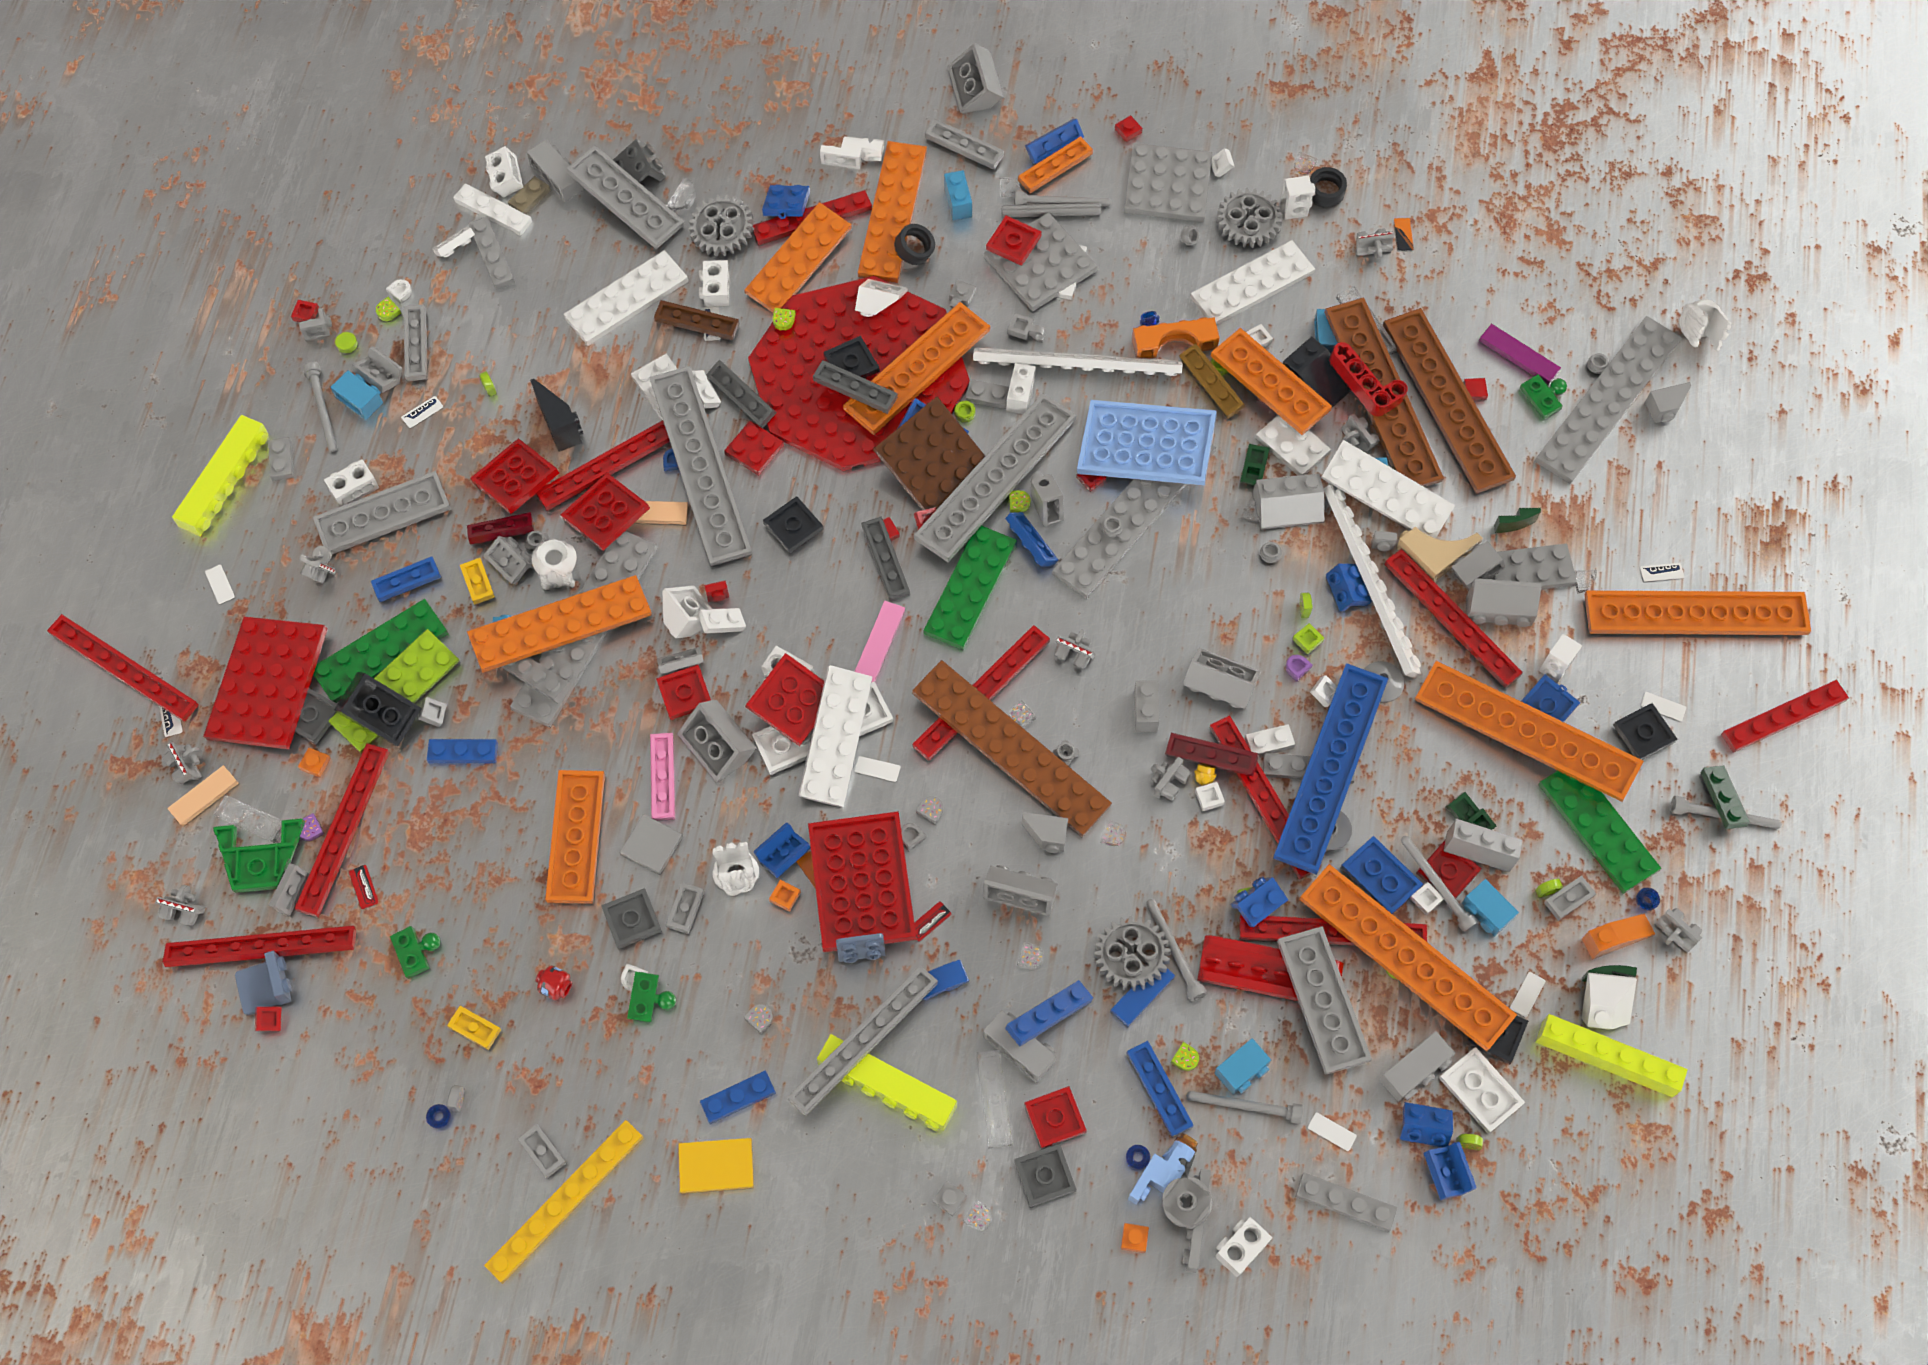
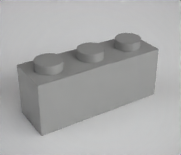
(553, 169)
(1483, 845)
(1031, 1057)
(1418, 1067)

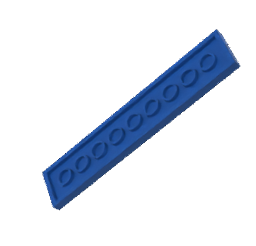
(1330, 769)

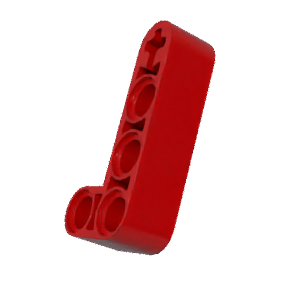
(1346, 359)

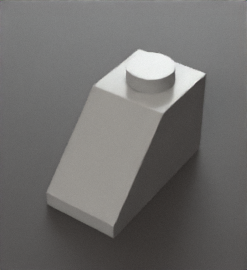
(1665, 402)
(1046, 830)

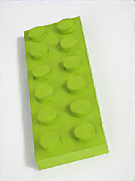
(409, 675)

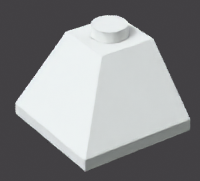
(876, 295)
(681, 610)
(1608, 1001)

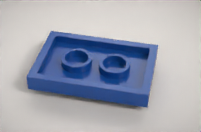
(1381, 875)

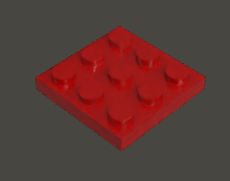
(514, 476)
(605, 511)
(788, 699)

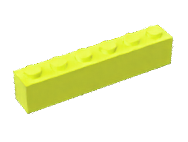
(220, 475)
(1611, 1055)
(896, 1088)

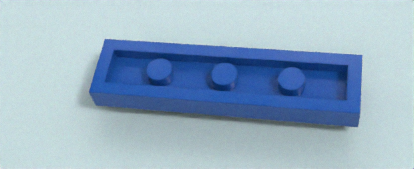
(1049, 1013)
(1160, 1089)

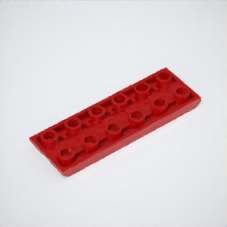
(1246, 967)

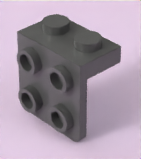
(640, 161)

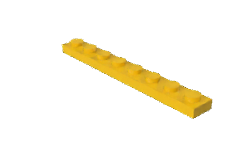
(563, 1201)

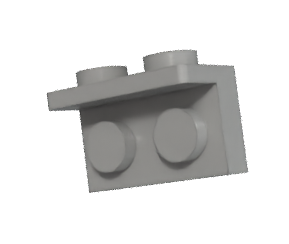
(509, 558)

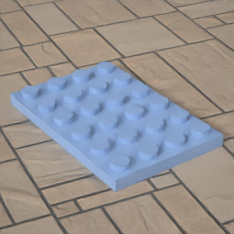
(1147, 442)

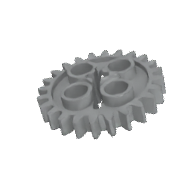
(1243, 206)
(704, 223)
(1147, 939)

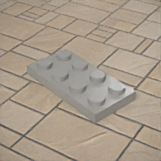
(1542, 564)

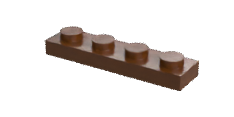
(696, 320)

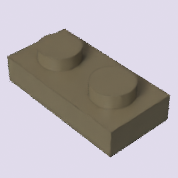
(530, 195)

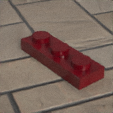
(503, 527)

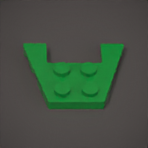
(258, 865)

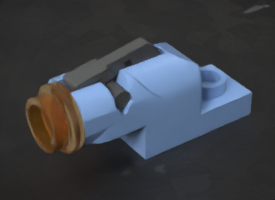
(1162, 1171)

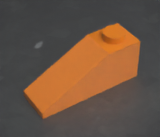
(1617, 935)

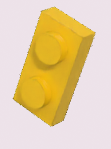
(477, 581)
(474, 1027)

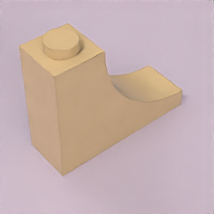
(1435, 555)

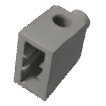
(1046, 490)

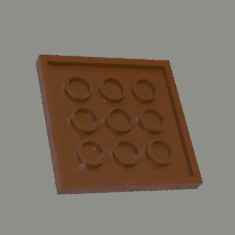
(930, 454)

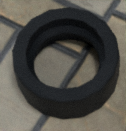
(1333, 175)
(906, 253)

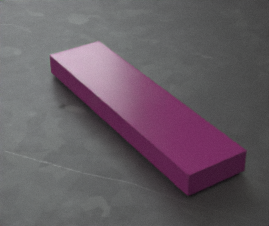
(1519, 353)

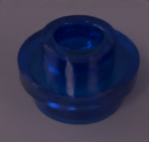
(1149, 318)
(1650, 893)
(433, 1111)
(1138, 1149)

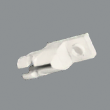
(852, 152)

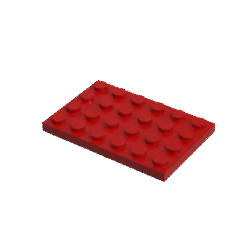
(265, 682)
(861, 879)

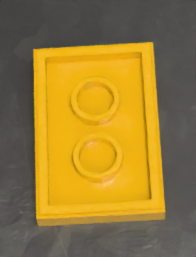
(716, 1165)

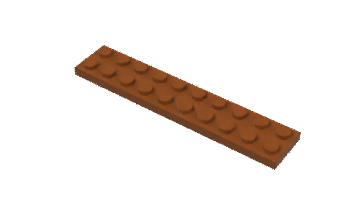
(1449, 401)
(1399, 428)
(1011, 748)

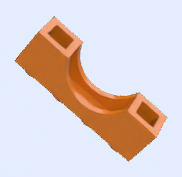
(1149, 339)

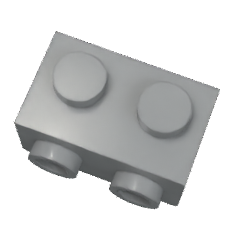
(378, 370)

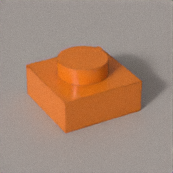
(314, 762)
(784, 895)
(1134, 1238)

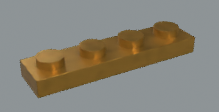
(1211, 381)

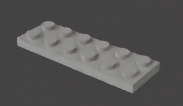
(625, 197)
(382, 513)
(1324, 1000)

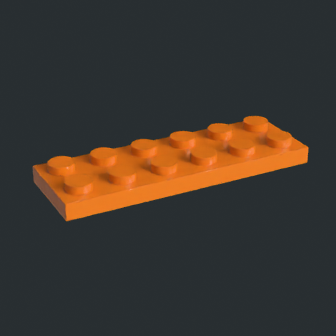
(798, 258)
(1271, 381)
(575, 837)

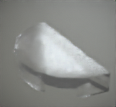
(683, 196)

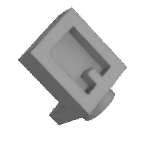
(317, 327)

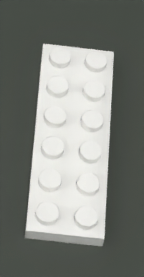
(1253, 283)
(626, 298)
(1386, 490)
(835, 736)
(781, 753)

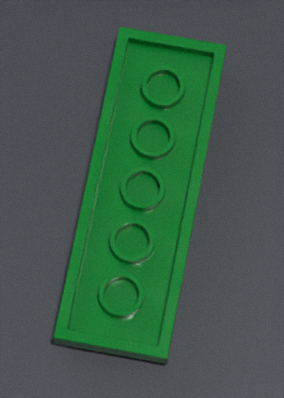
(970, 587)
(376, 649)
(1601, 830)

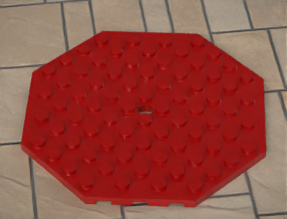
(813, 414)

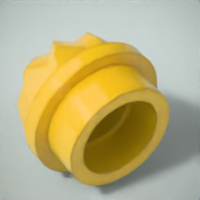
(1205, 774)

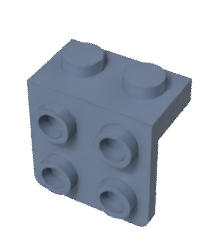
(860, 947)
(264, 984)

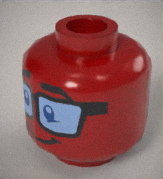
(553, 982)

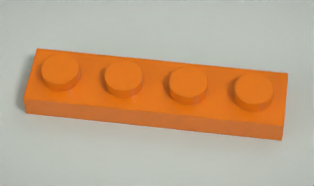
(1055, 165)

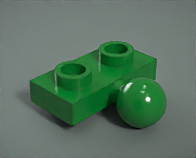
(1542, 396)
(411, 950)
(644, 997)

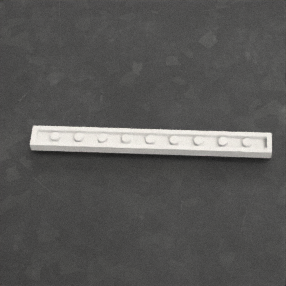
(1086, 362)
(1375, 586)

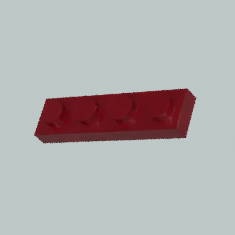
(1212, 754)

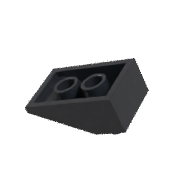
(1313, 367)
(560, 420)
(377, 708)

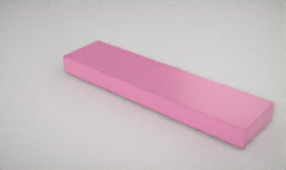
(880, 640)
(662, 776)

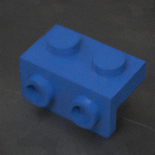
(1348, 586)
(781, 850)
(1259, 900)
(1427, 1125)
(1450, 1171)

